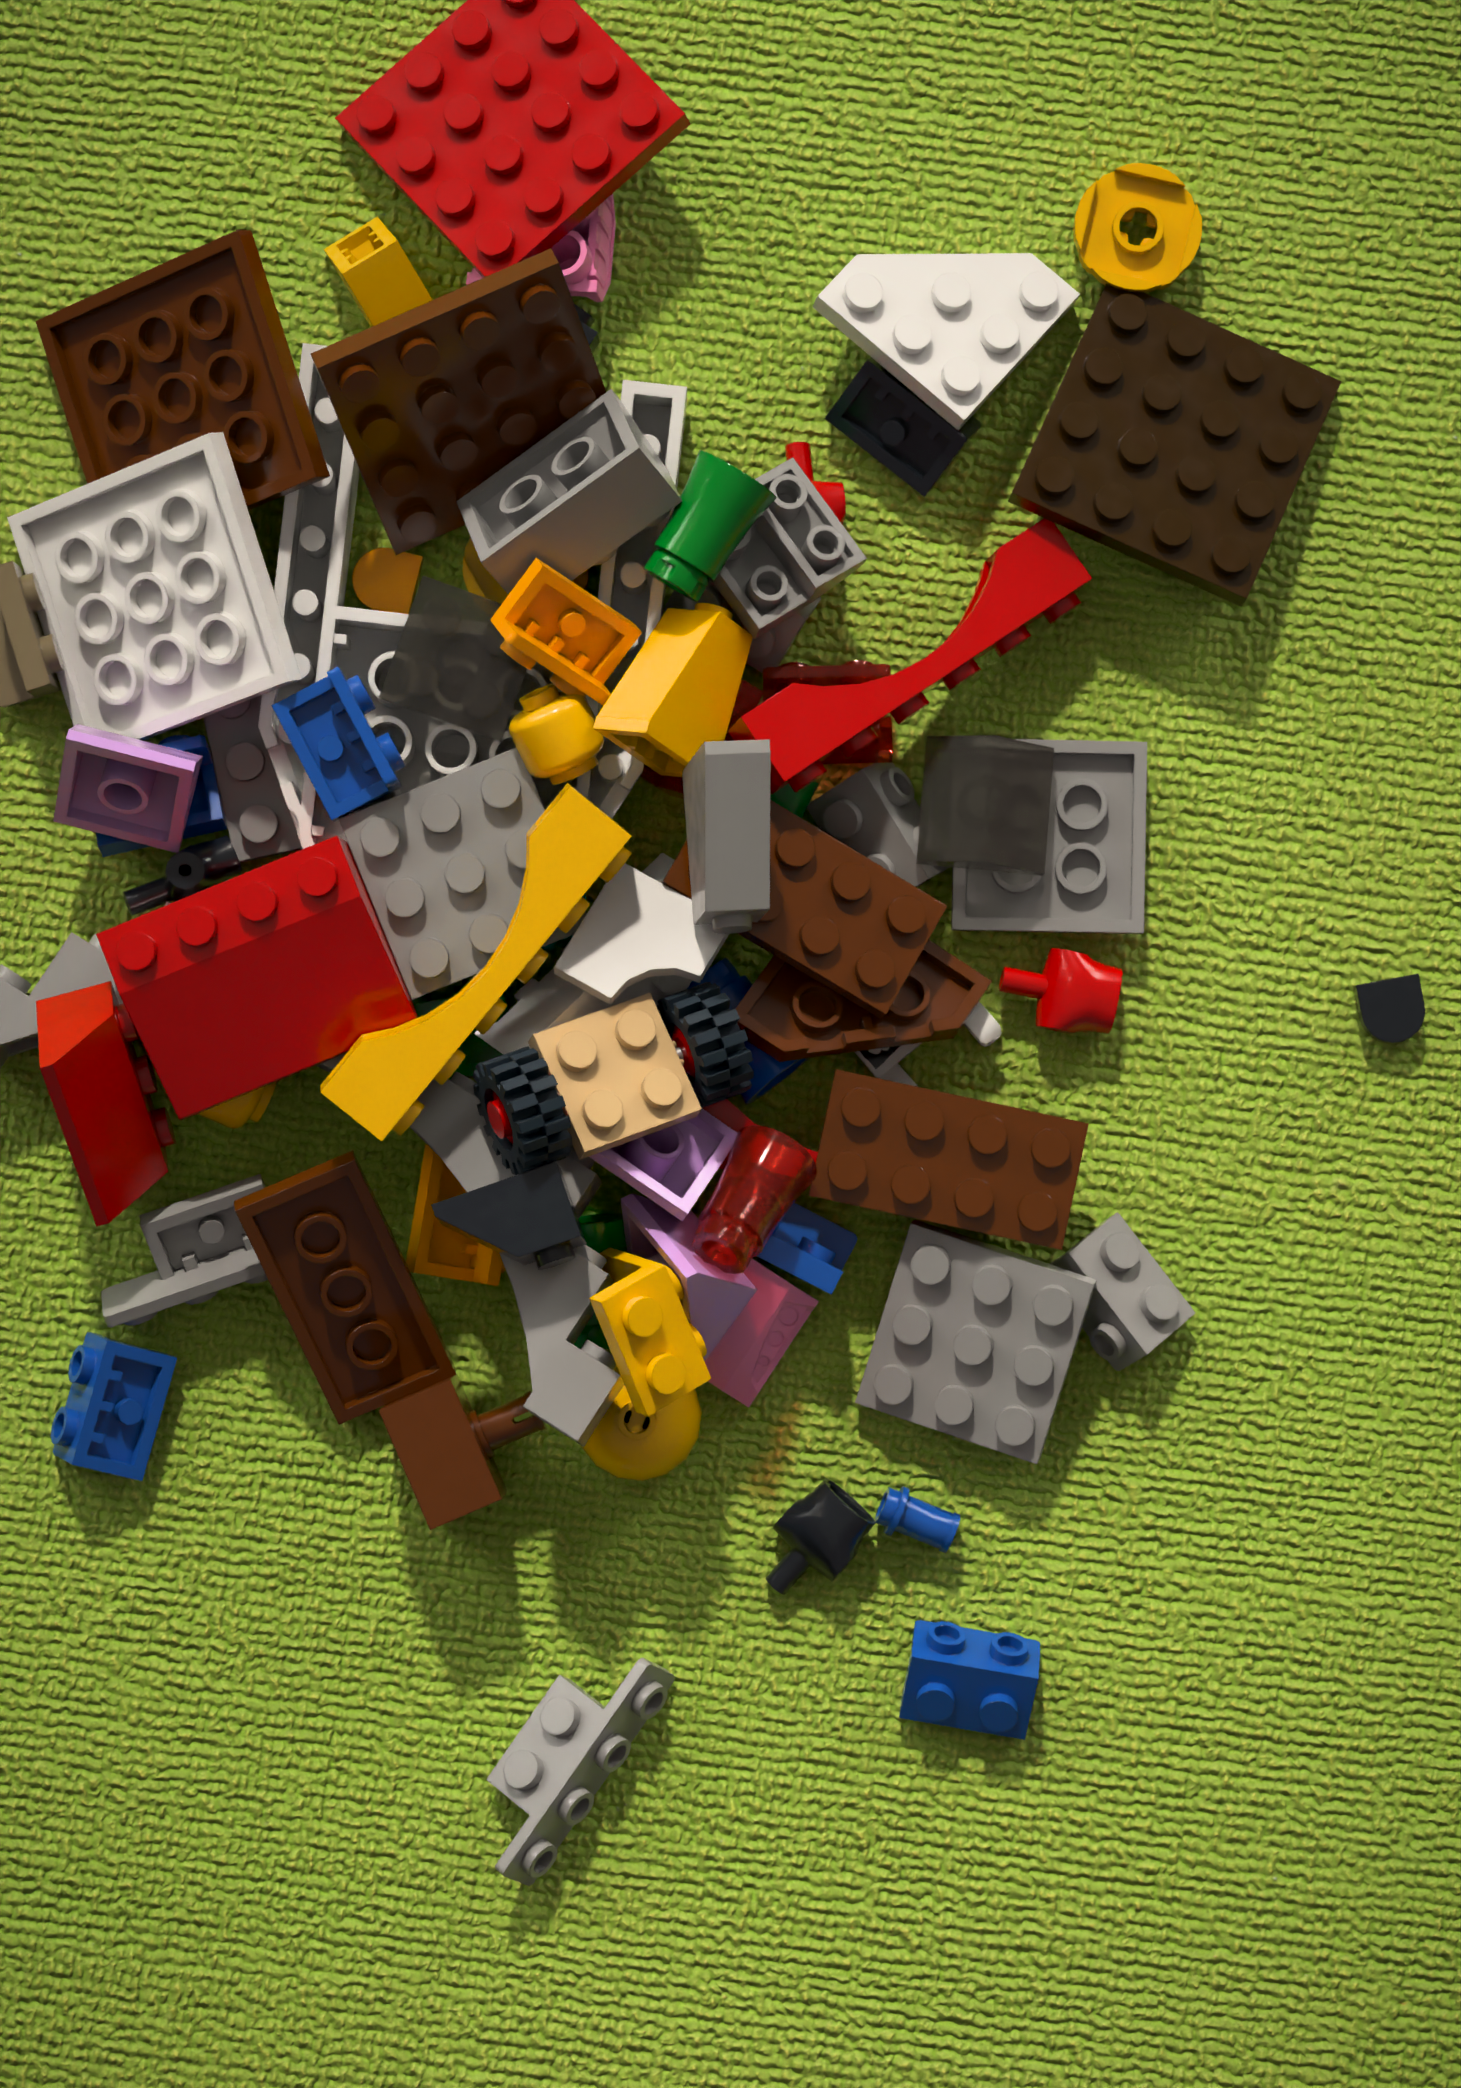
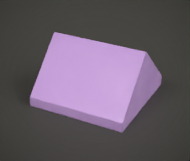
(126, 787)
(673, 1162)
(710, 1295)

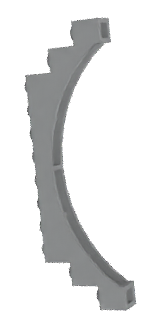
(568, 1383)

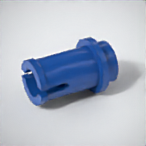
(916, 1519)

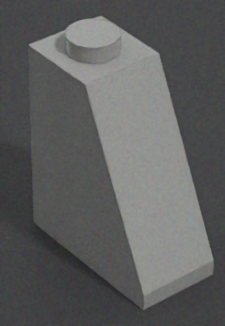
(729, 833)

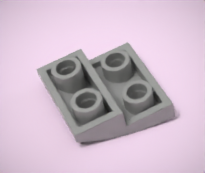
(787, 554)

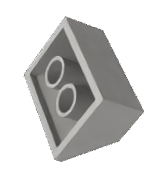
(570, 496)

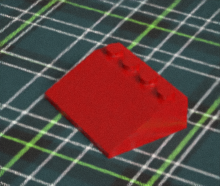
(257, 976)

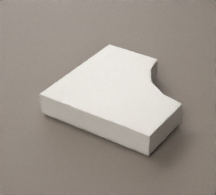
(635, 934)

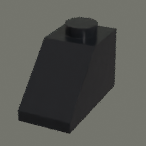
(520, 1217)

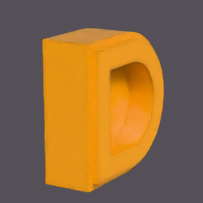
(387, 580)

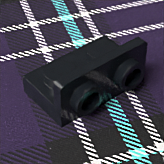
(898, 427)

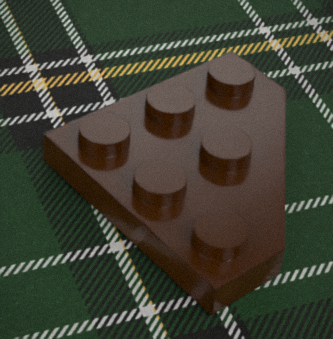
(803, 1019)

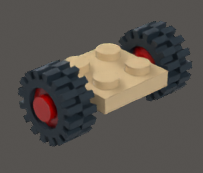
(613, 1077)

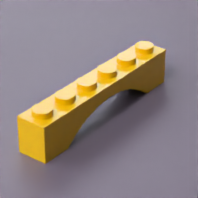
(393, 1066)

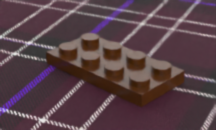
(835, 913)
(948, 1159)
(345, 1287)

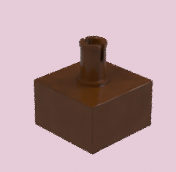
(452, 1448)

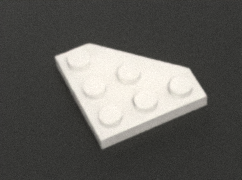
(947, 320)

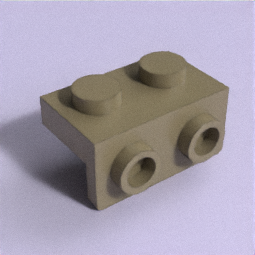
(26, 655)

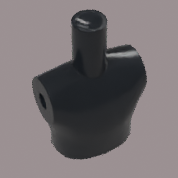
(186, 874)
(822, 1534)

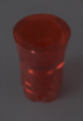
(752, 1197)

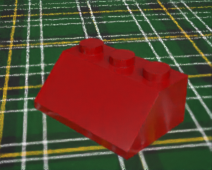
(103, 1097)

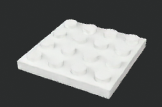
(157, 593)

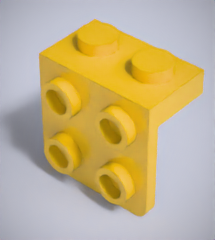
(649, 1331)

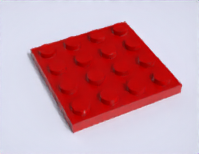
(512, 125)

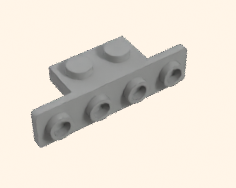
(196, 1252)
(565, 1759)

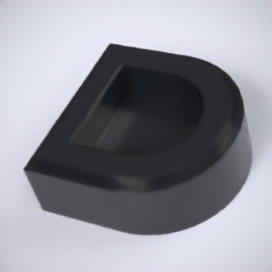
(1391, 1008)

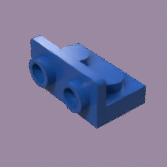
(810, 1247)
(112, 1406)

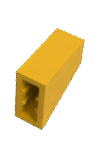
(377, 272)
(678, 688)

